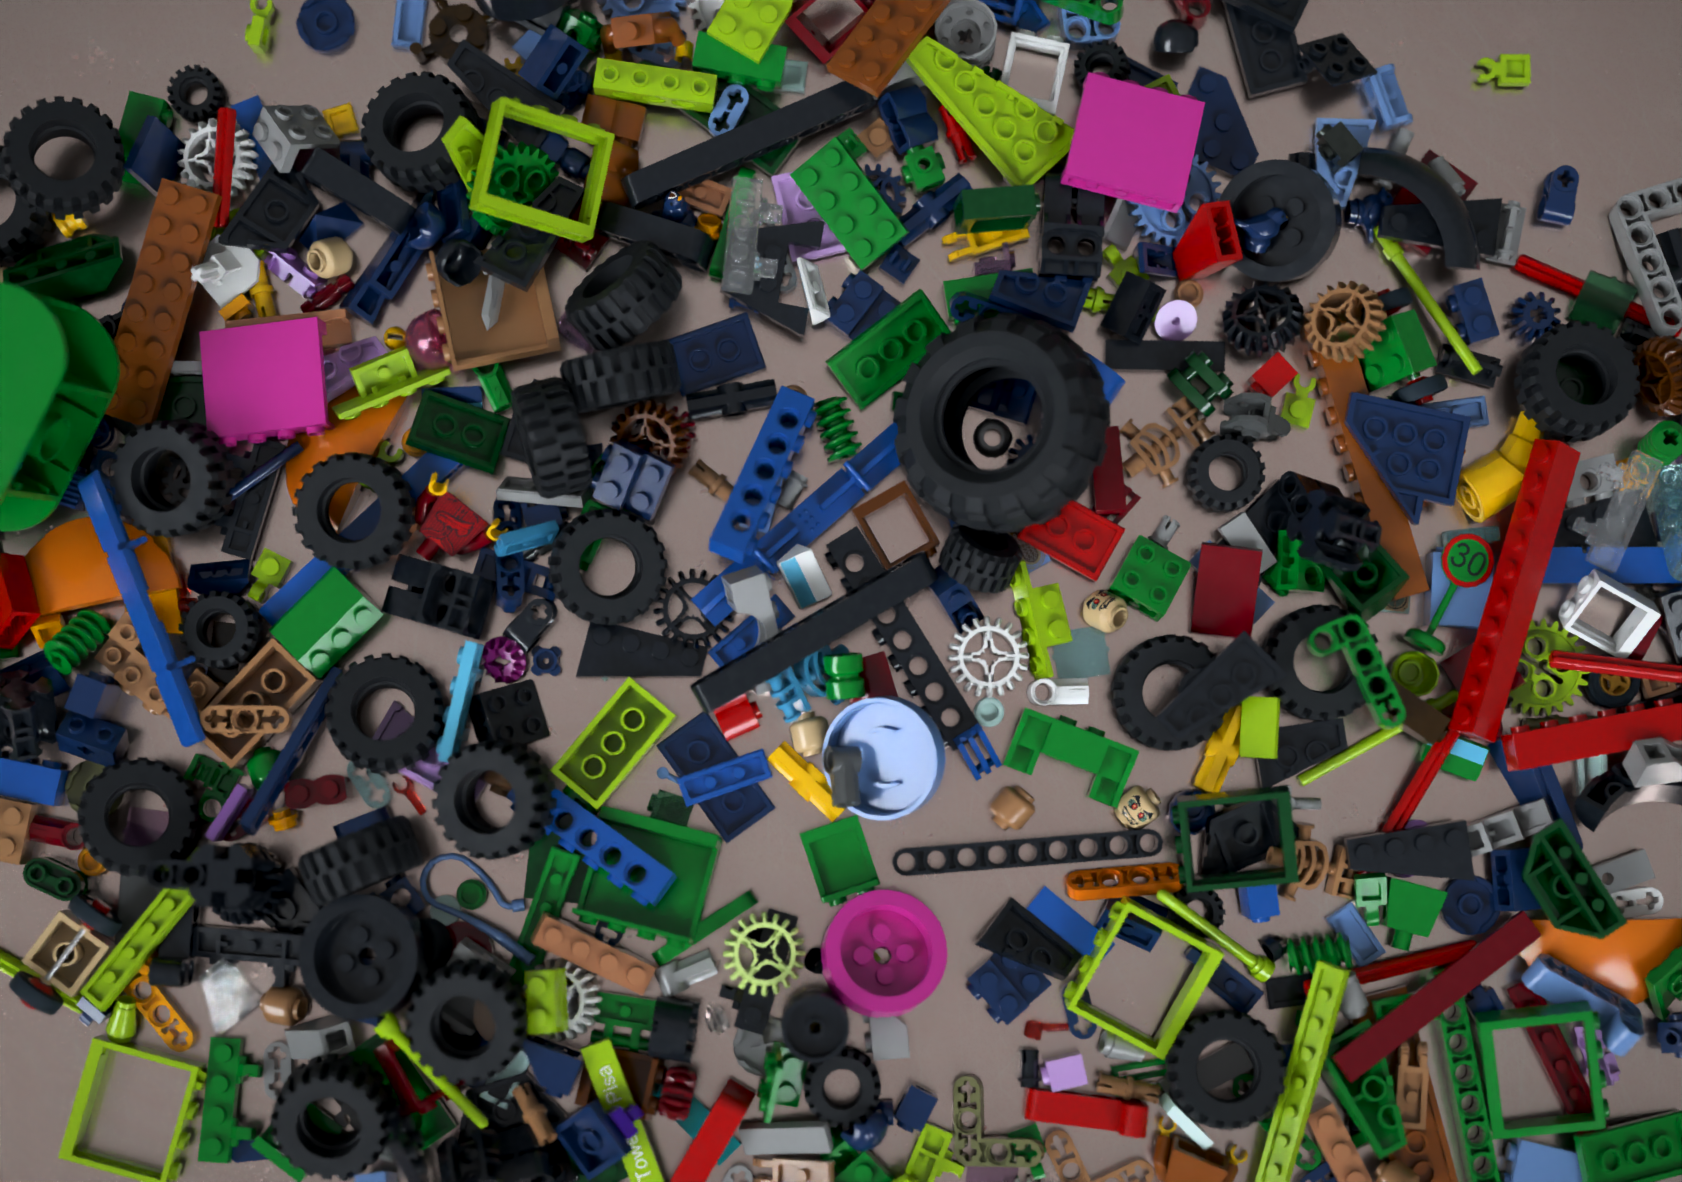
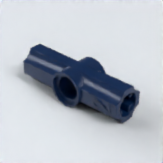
(932, 209)

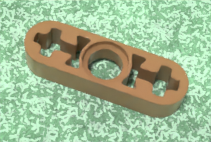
(223, 727)

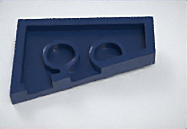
(1043, 298)

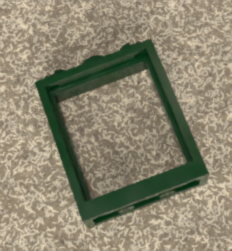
(1241, 879)

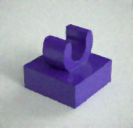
(624, 1119)

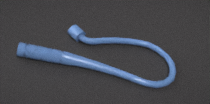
(498, 936)

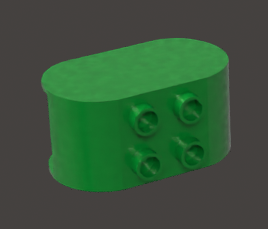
(53, 393)

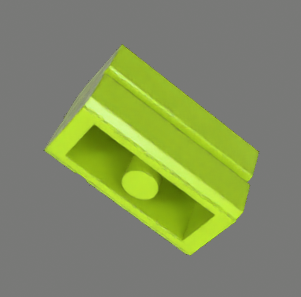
(546, 1001)

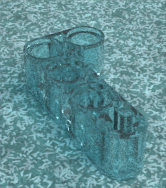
(1664, 499)

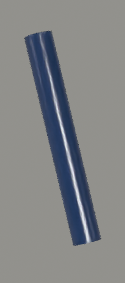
(266, 469)

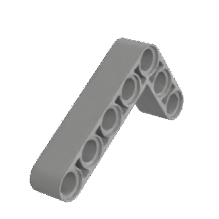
(1650, 251)

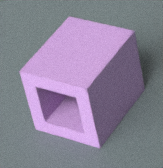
(1064, 1071)

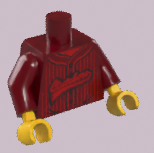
(450, 523)

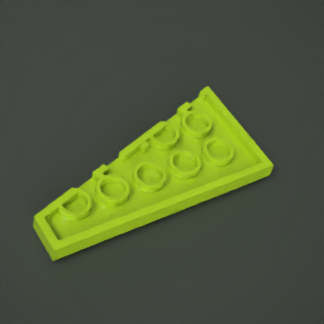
(1001, 121)

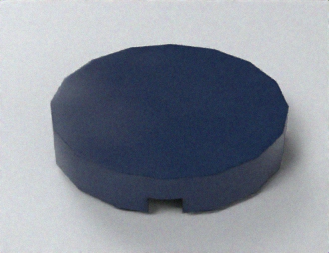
(326, 25)
(1469, 906)

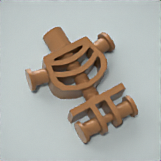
(1142, 459)
(1308, 864)

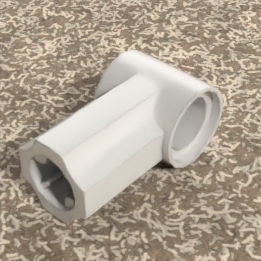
(1061, 691)

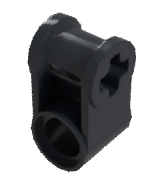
(527, 628)

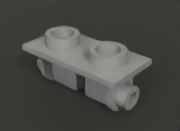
(1509, 233)

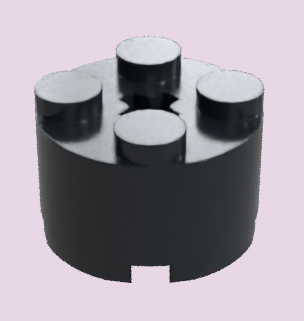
(673, 1029)

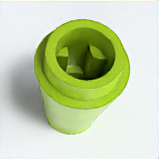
(122, 1022)

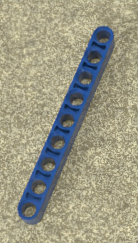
(418, 478)

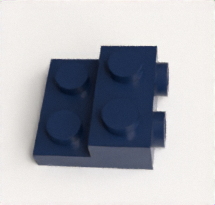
(859, 305)
(632, 479)
(1006, 986)
(592, 1139)

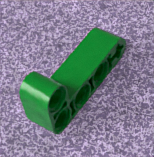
(1362, 673)

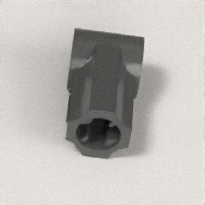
(843, 766)

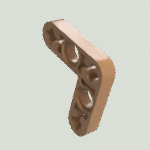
(1083, 1176)

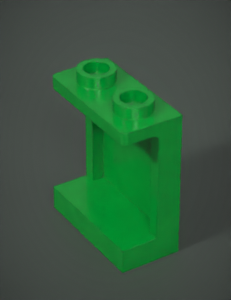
(840, 860)

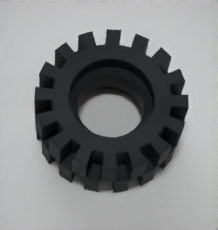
(1102, 54)
(188, 78)
(1213, 905)

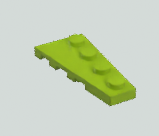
(464, 147)

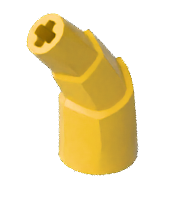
(1496, 478)

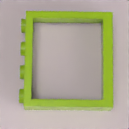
(528, 216)
(1183, 1004)
(84, 1103)

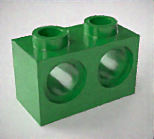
(1296, 573)

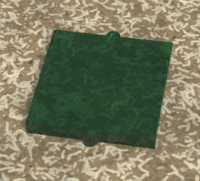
(1602, 301)

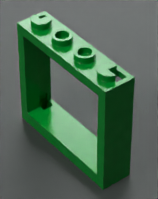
(1535, 1016)

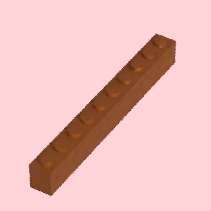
(1336, 383)

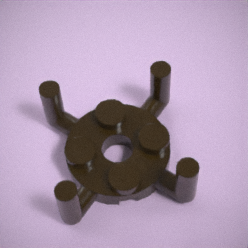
(445, 22)

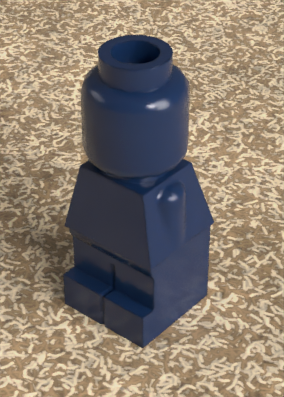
(570, 159)

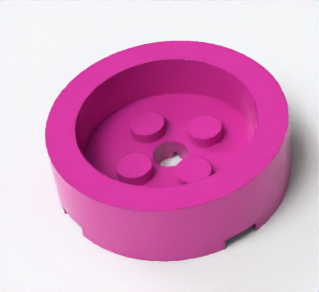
(886, 922)

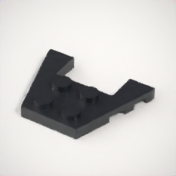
(773, 244)

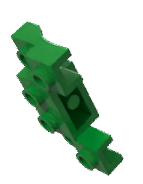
(1075, 746)

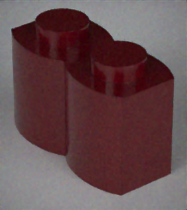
(324, 790)

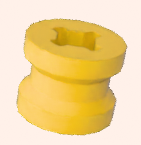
(70, 225)

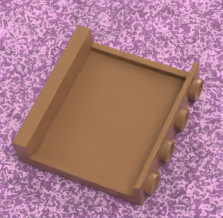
(523, 327)

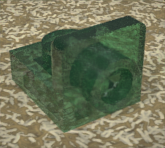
(669, 808)

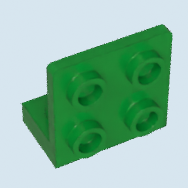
(1149, 578)
(782, 1080)
(267, 1147)

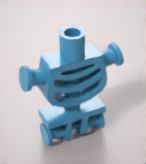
(807, 676)

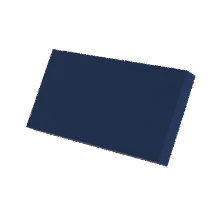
(703, 745)

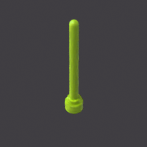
(1259, 966)
(391, 1029)

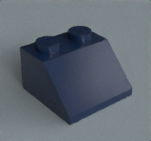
(553, 1065)

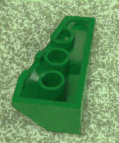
(1368, 1098)

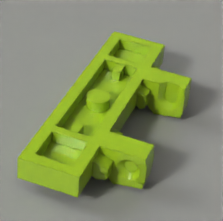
(932, 1155)

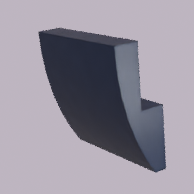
(1007, 400)

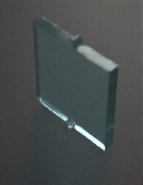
(1083, 656)

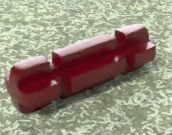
(328, 294)

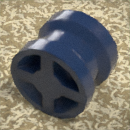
(107, 436)

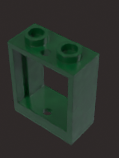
(995, 209)

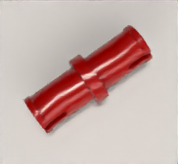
(957, 136)

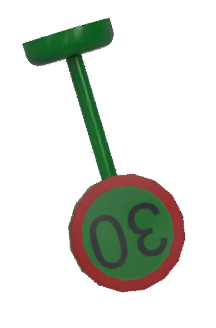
(1466, 563)

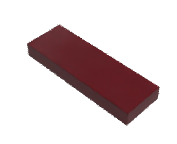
(1109, 478)

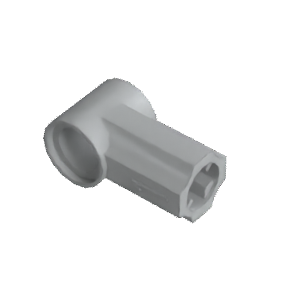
(678, 975)

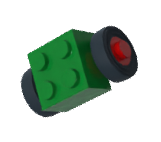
(1401, 353)

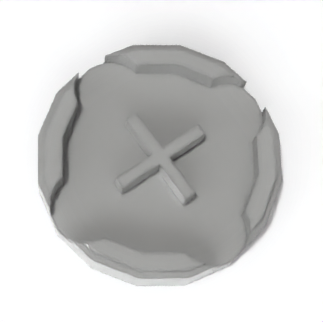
(752, 1047)

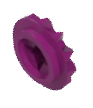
(508, 650)

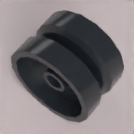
(819, 1007)

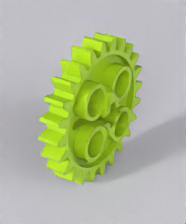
(1527, 694)

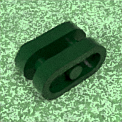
(1200, 364)
(56, 878)

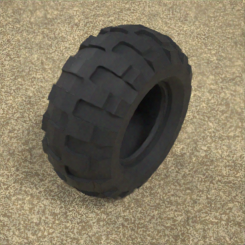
(947, 382)

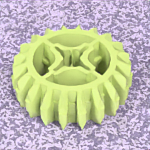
(779, 931)

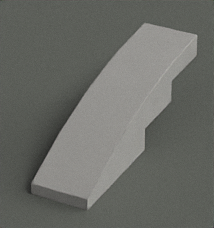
(1508, 826)

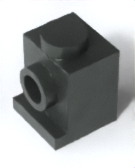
(1337, 145)

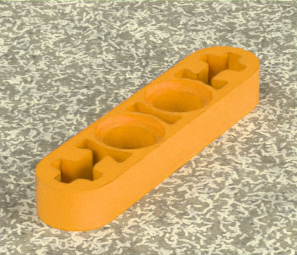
(148, 1007)

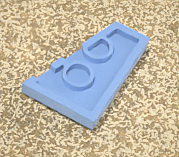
(1344, 179)

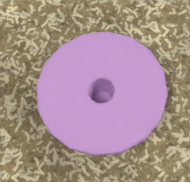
(1175, 320)

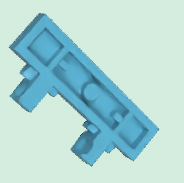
(462, 689)

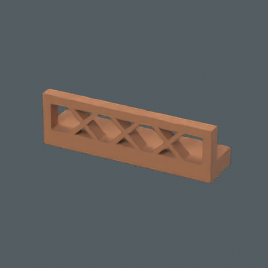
(338, 325)

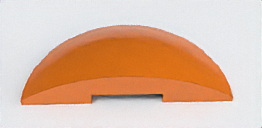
(355, 435)
(74, 572)
(1616, 961)

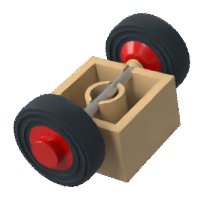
(67, 954)

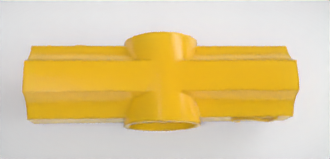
(1220, 753)
(805, 779)

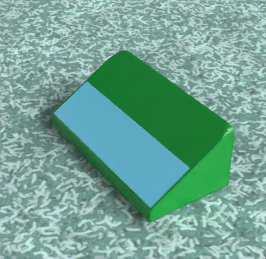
(1464, 759)

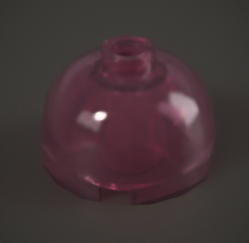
(425, 341)

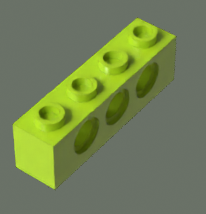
(655, 85)

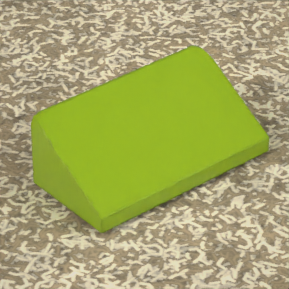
(1259, 727)

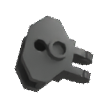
(1253, 418)

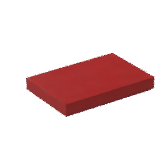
(1076, 539)

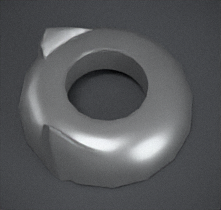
(987, 450)

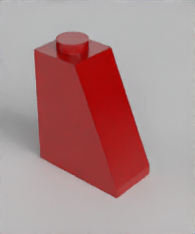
(1208, 242)
(17, 600)

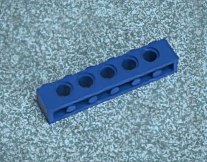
(787, 407)
(657, 878)

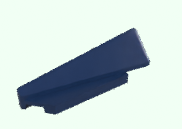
(384, 272)
(1536, 784)

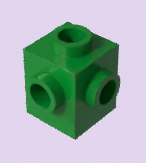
(583, 28)
(923, 179)

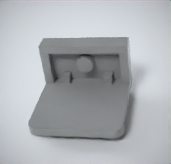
(286, 129)

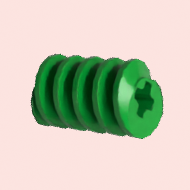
(836, 429)
(1663, 442)
(76, 640)
(1308, 954)

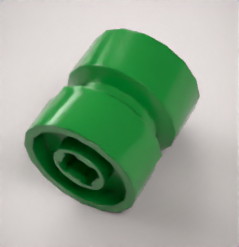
(844, 676)

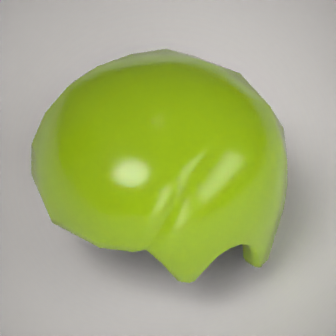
(1415, 672)

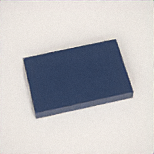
(717, 354)

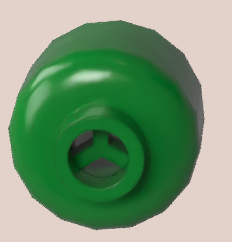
(261, 764)

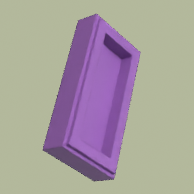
(229, 812)

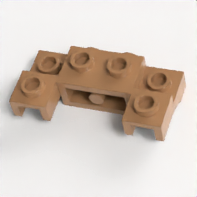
(128, 662)

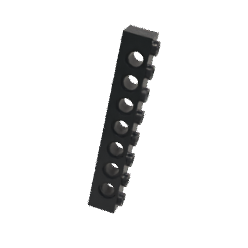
(854, 544)

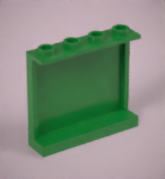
(682, 850)

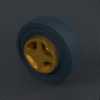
(1620, 692)

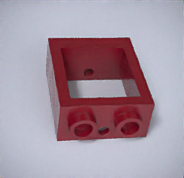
(813, 37)
(401, 1084)

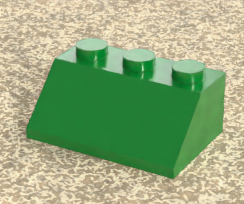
(326, 622)

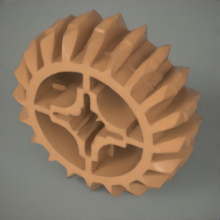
(1352, 300)

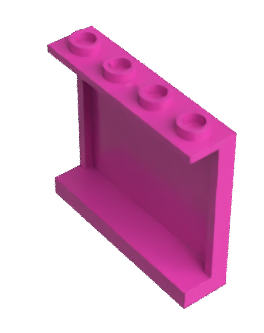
(1133, 142)
(265, 381)

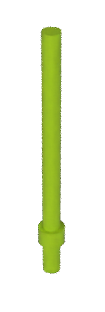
(1394, 253)
(1368, 743)

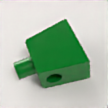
(1410, 910)

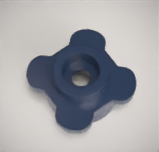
(540, 654)

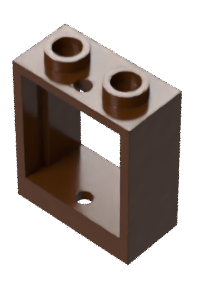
(883, 500)

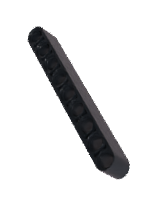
(745, 143)
(814, 632)
(1041, 857)

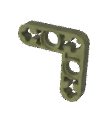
(984, 1144)

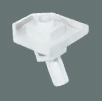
(227, 271)

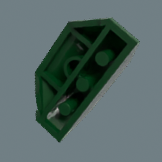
(69, 268)
(1568, 884)

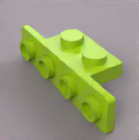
(385, 379)
(1041, 618)

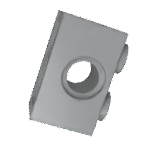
(1599, 485)

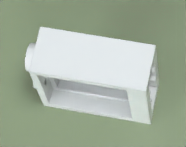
(1051, 45)
(1628, 634)

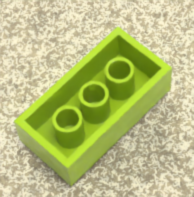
(614, 743)

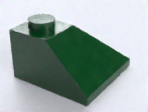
(1371, 586)

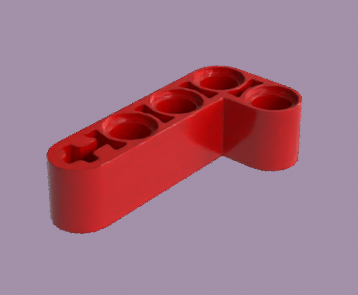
(1087, 1111)
(714, 1133)

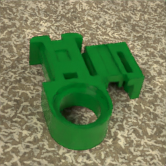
(213, 776)

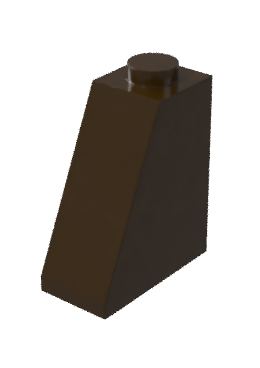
(1421, 719)

